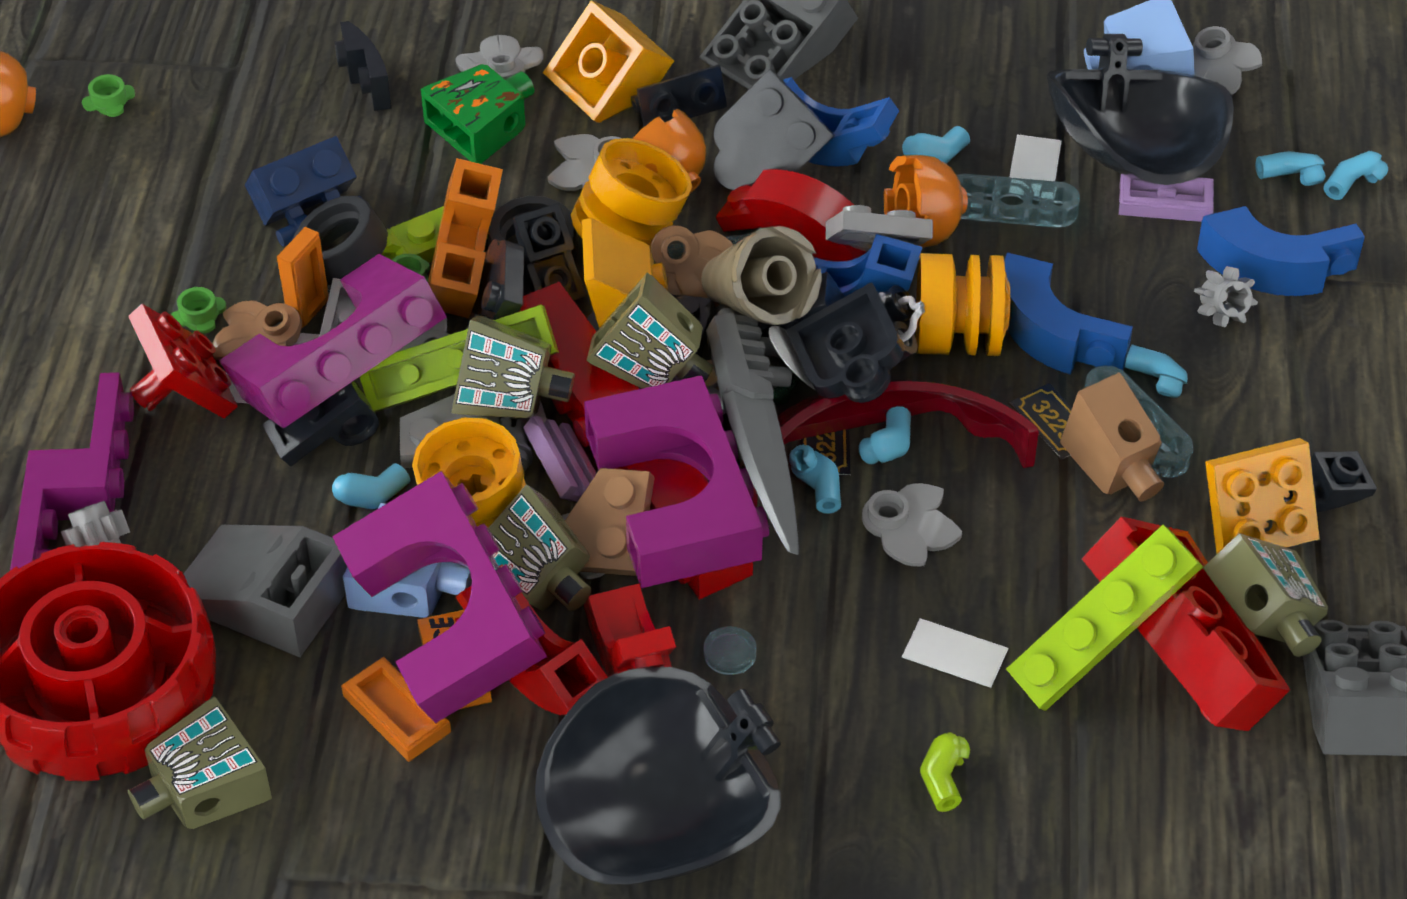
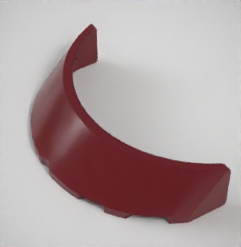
(975, 411)

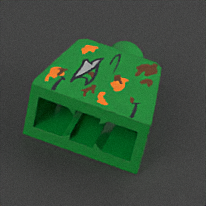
(477, 110)

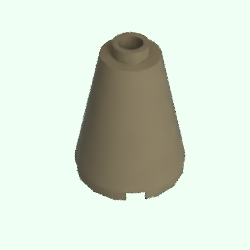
(765, 276)

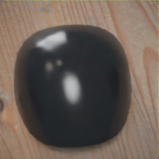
(1142, 121)
(656, 777)

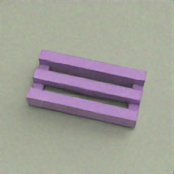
(1177, 201)
(561, 456)

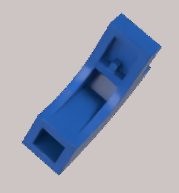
(852, 127)
(1277, 260)
(885, 265)
(1054, 331)

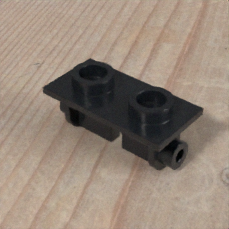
(691, 93)

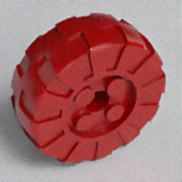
(98, 659)

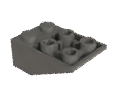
(778, 37)
(270, 582)
(1359, 688)

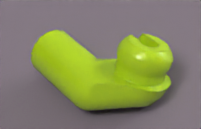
(937, 767)

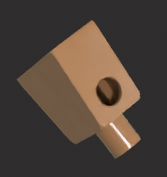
(1113, 439)

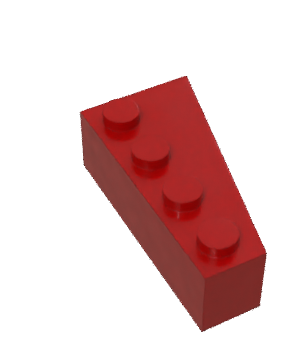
(1199, 636)

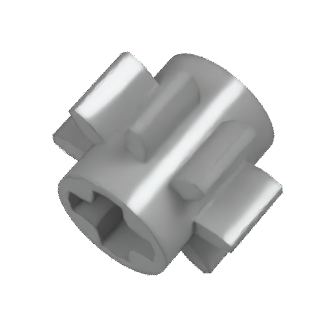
(1238, 297)
(95, 525)

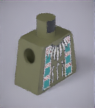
(649, 339)
(506, 373)
(541, 551)
(1270, 591)
(201, 770)

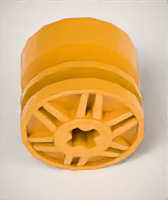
(631, 195)
(961, 304)
(477, 455)

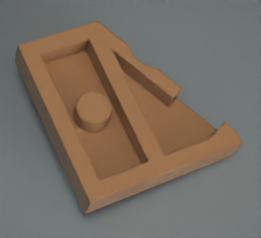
(601, 517)

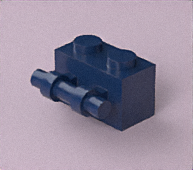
(298, 183)

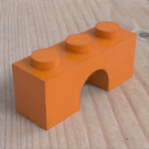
(463, 236)

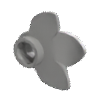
(502, 55)
(1222, 58)
(580, 155)
(913, 522)

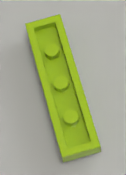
(437, 363)
(1104, 617)

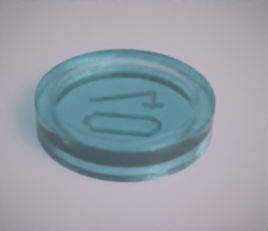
(730, 650)

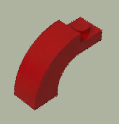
(791, 202)
(625, 631)
(561, 676)

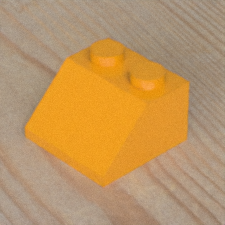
(606, 62)
(614, 266)

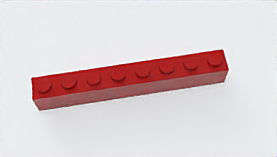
(673, 479)

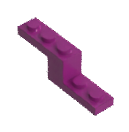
(74, 478)

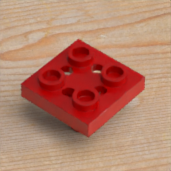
(179, 363)

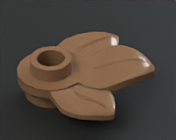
(686, 271)
(251, 318)

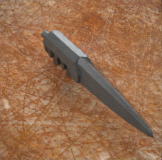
(747, 398)

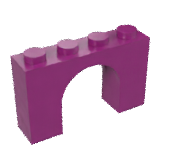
(291, 380)
(683, 425)
(492, 635)

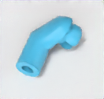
(942, 148)
(1291, 162)
(1349, 170)
(1160, 365)
(888, 442)
(818, 473)
(370, 491)

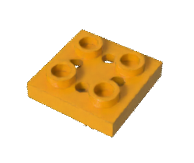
(1246, 500)

